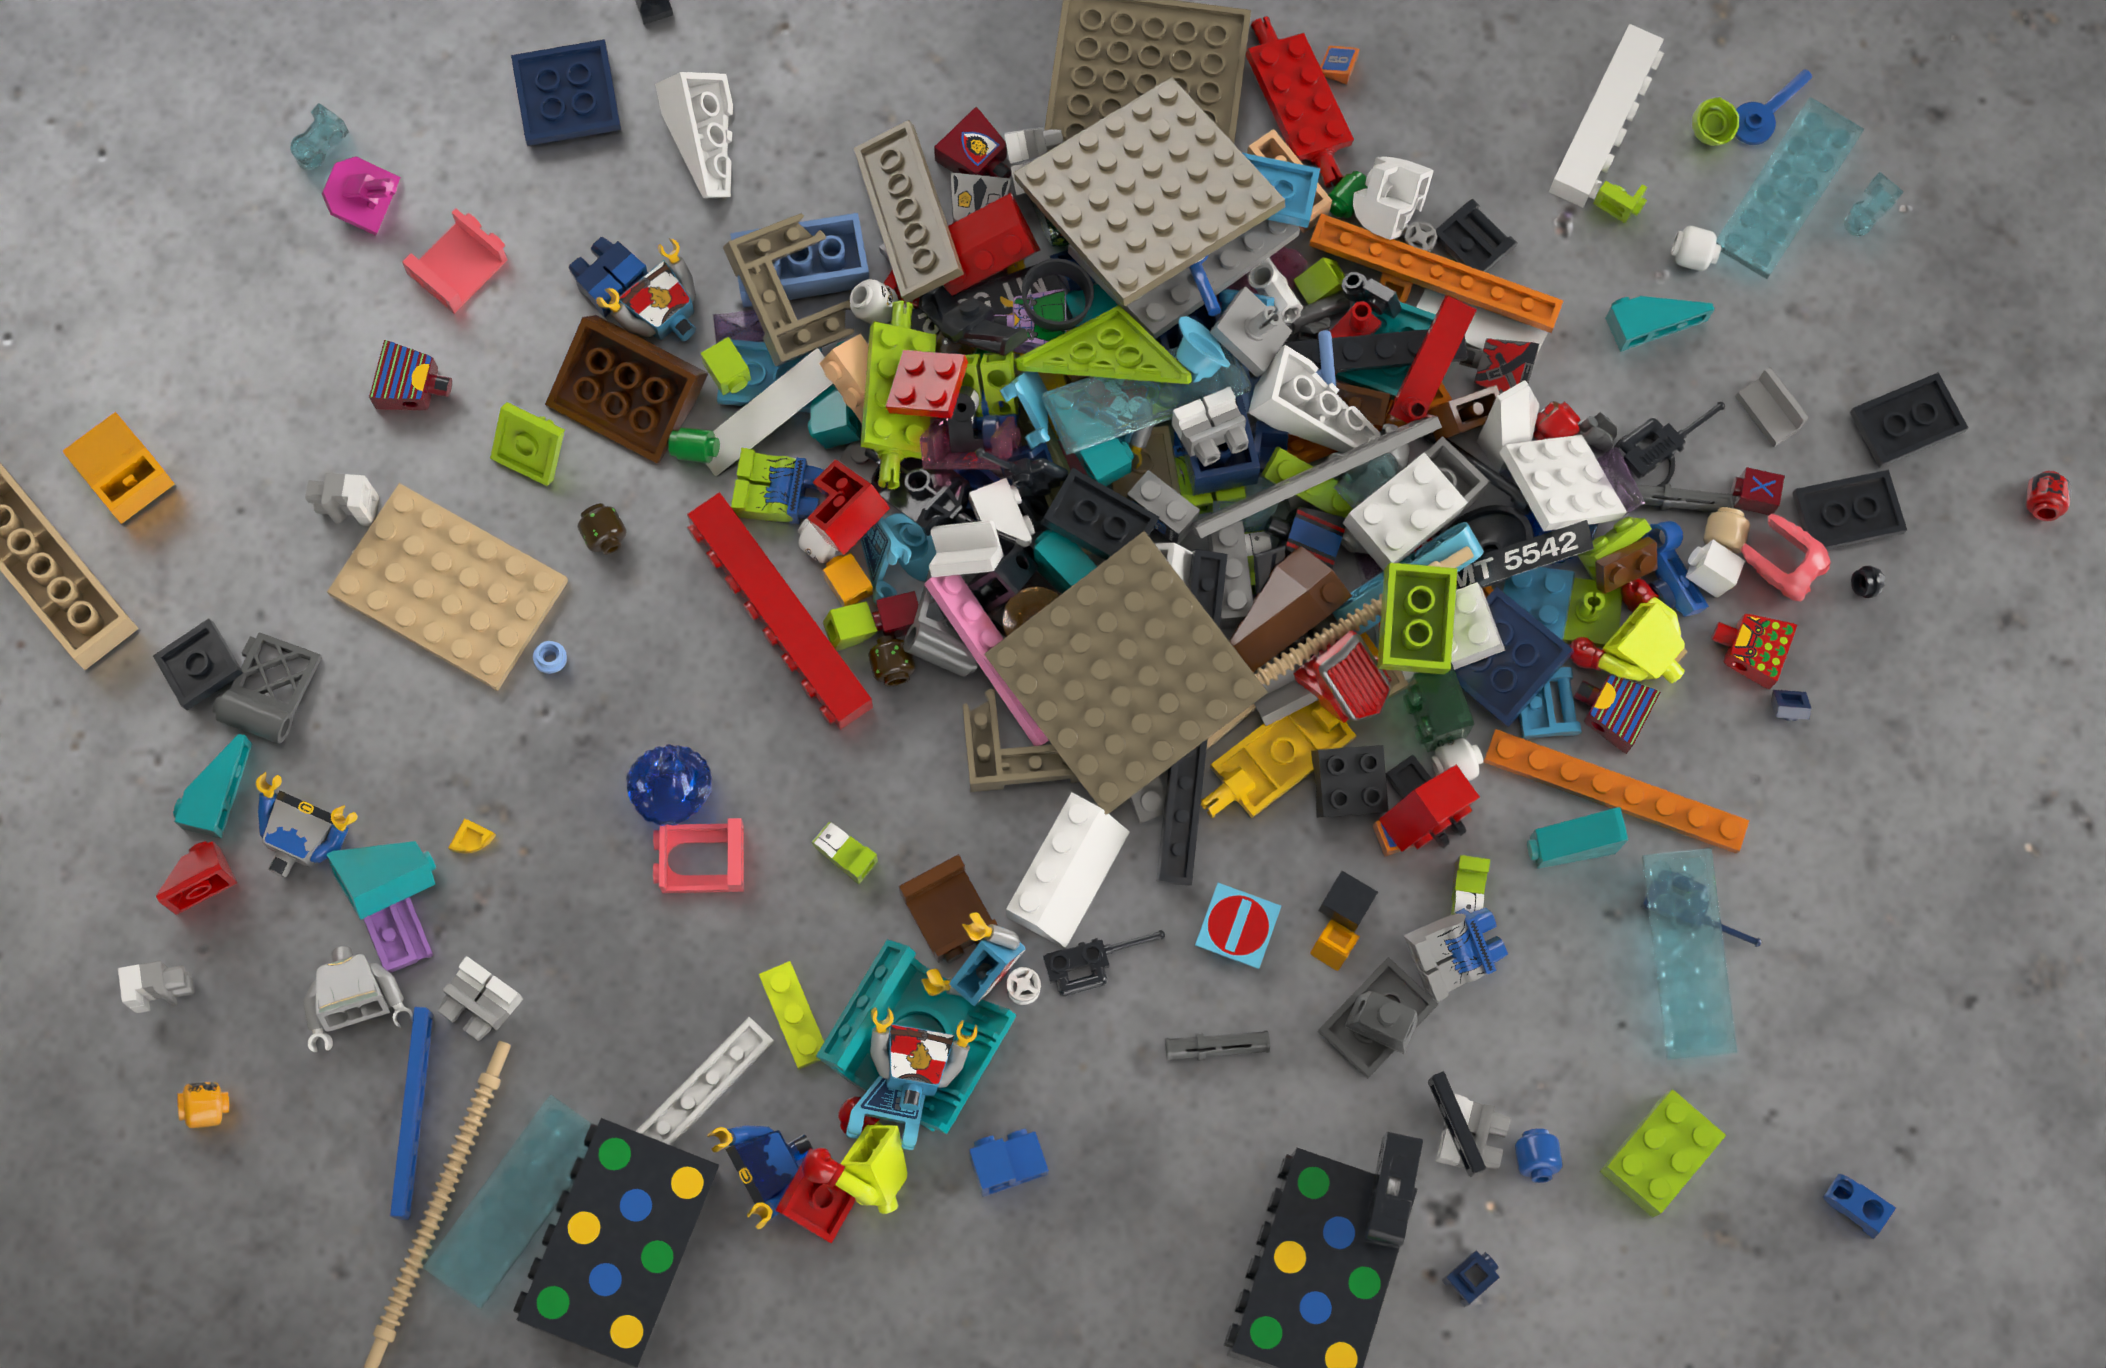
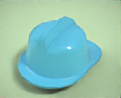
(1199, 350)
(913, 537)

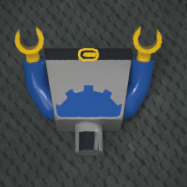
(297, 828)

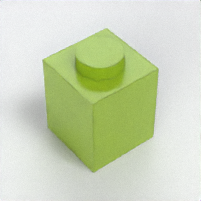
(726, 367)

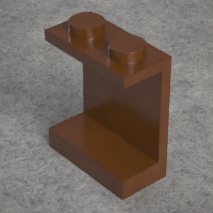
(941, 904)

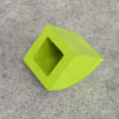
(1320, 280)
(849, 625)

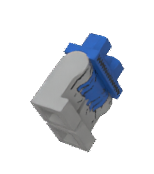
(1455, 951)

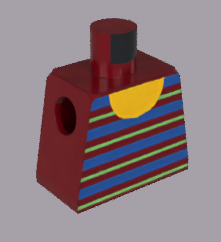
(406, 379)
(1617, 709)

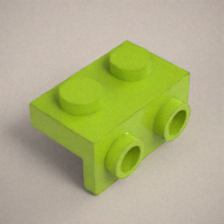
(1623, 534)

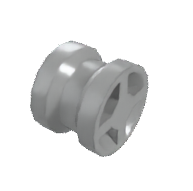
(1423, 234)

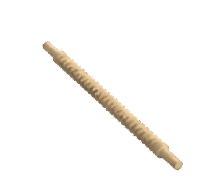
(1337, 631)
(488, 1082)

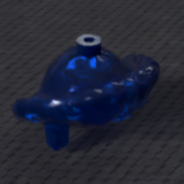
(669, 784)

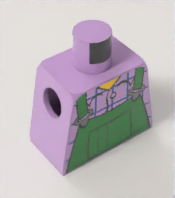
(1048, 305)

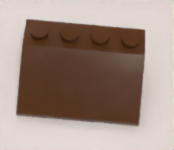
(625, 387)

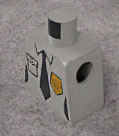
(974, 192)

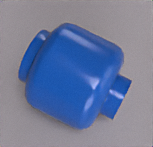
(1538, 1155)

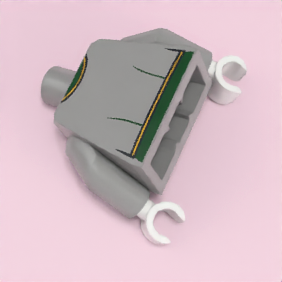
(349, 993)

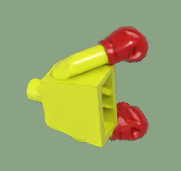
(1642, 645)
(872, 1167)

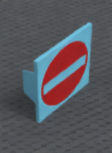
(1238, 925)

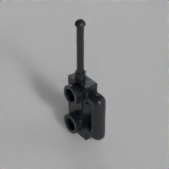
(1666, 445)
(1036, 474)
(1090, 954)

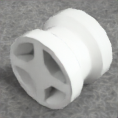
(1026, 980)

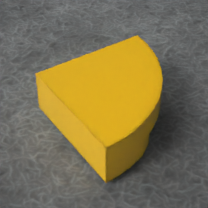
(470, 838)

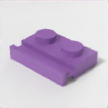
(398, 936)

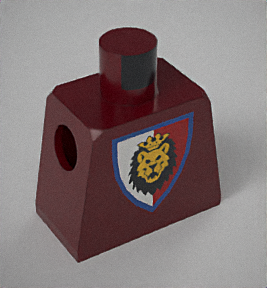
(973, 148)

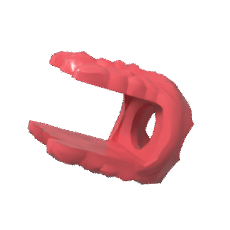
(1797, 583)

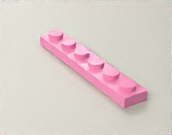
(979, 637)

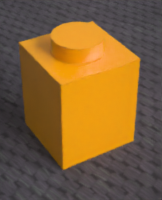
(847, 580)

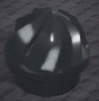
(1868, 581)

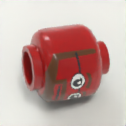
(1556, 421)

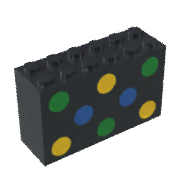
(616, 1242)
(1315, 1279)

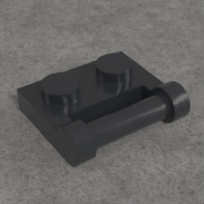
(1467, 244)

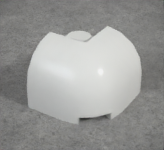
(1392, 196)

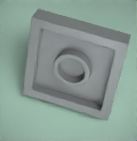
(1251, 331)

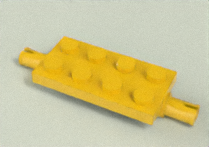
(1274, 759)

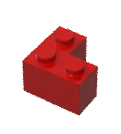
(848, 507)
(1430, 809)

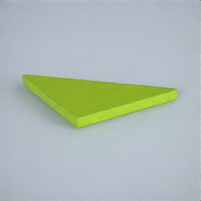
(1106, 348)

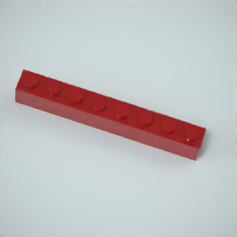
(779, 611)

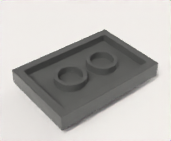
(1392, 983)

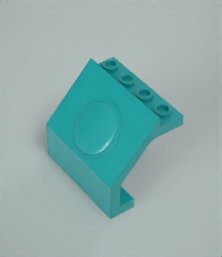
(897, 984)

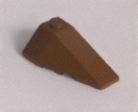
(1291, 603)

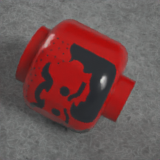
(2048, 495)

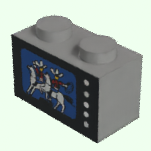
(1174, 510)

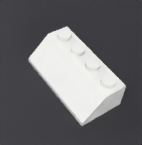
(1067, 871)

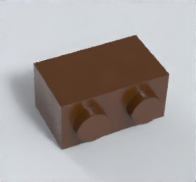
(1464, 412)

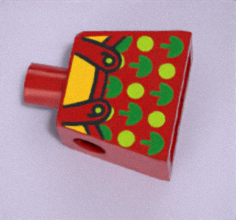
(1756, 647)

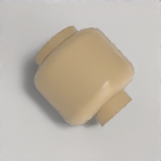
(1728, 529)

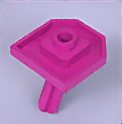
(359, 193)

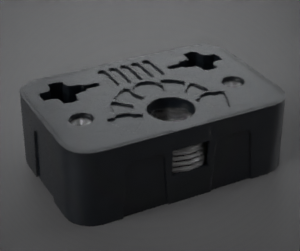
(1392, 1190)

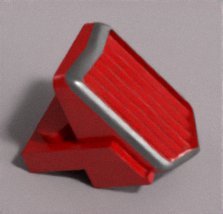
(1346, 679)

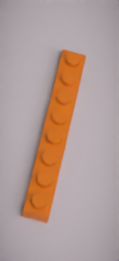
(1436, 273)
(1616, 791)

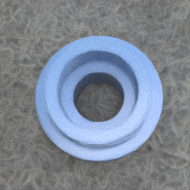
(549, 648)

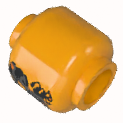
(202, 1104)

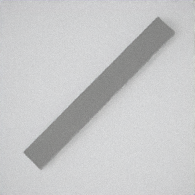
(1315, 475)

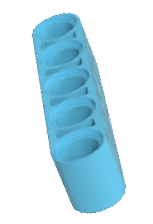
(1435, 550)

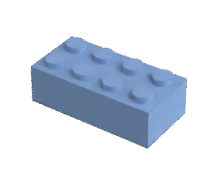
(825, 267)

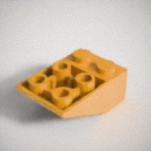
(118, 467)

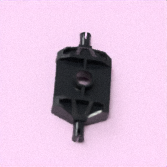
(936, 503)

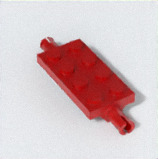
(1299, 98)

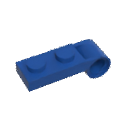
(1672, 570)

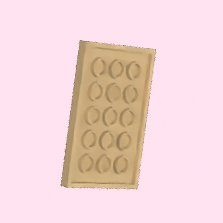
(448, 586)

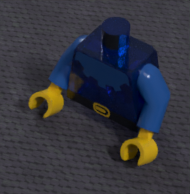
(762, 1163)

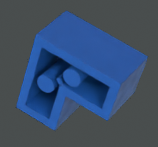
(1007, 1163)

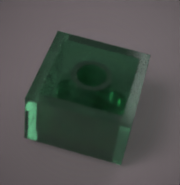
(1438, 708)

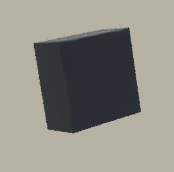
(1348, 901)

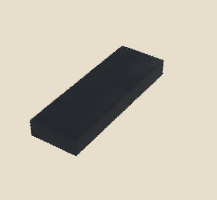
(1456, 1124)

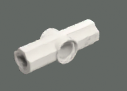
(1271, 283)

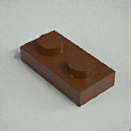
(1369, 402)
(1626, 565)

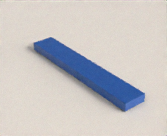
(412, 1114)

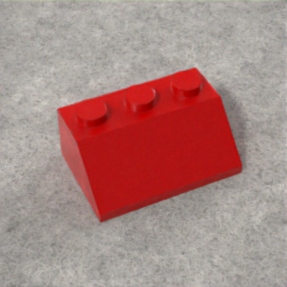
(990, 242)

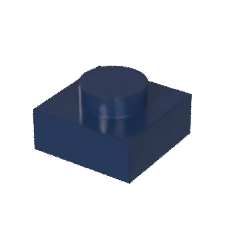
(1791, 705)

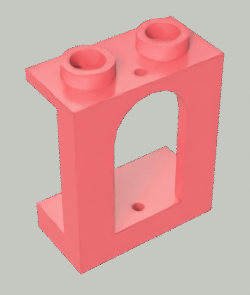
(670, 836)

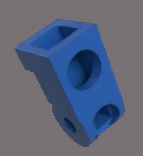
(1859, 1204)

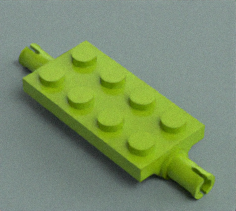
(891, 434)

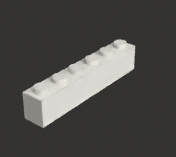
(1606, 115)

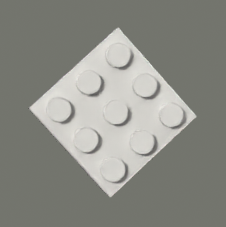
(1562, 482)

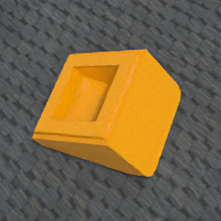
(1334, 945)

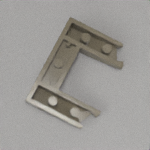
(752, 260)
(995, 767)

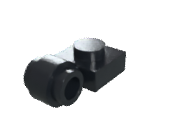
(1379, 296)

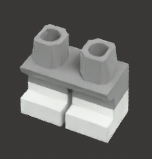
(1028, 145)
(1210, 424)
(344, 496)
(152, 982)
(481, 995)
(1481, 1122)

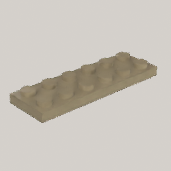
(908, 211)

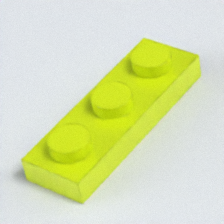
(793, 1013)

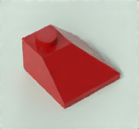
(196, 878)

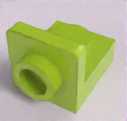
(1618, 203)

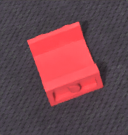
(458, 262)

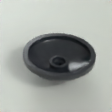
(1497, 528)

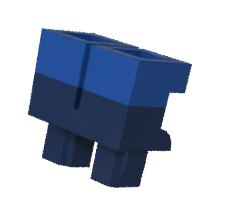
(613, 269)

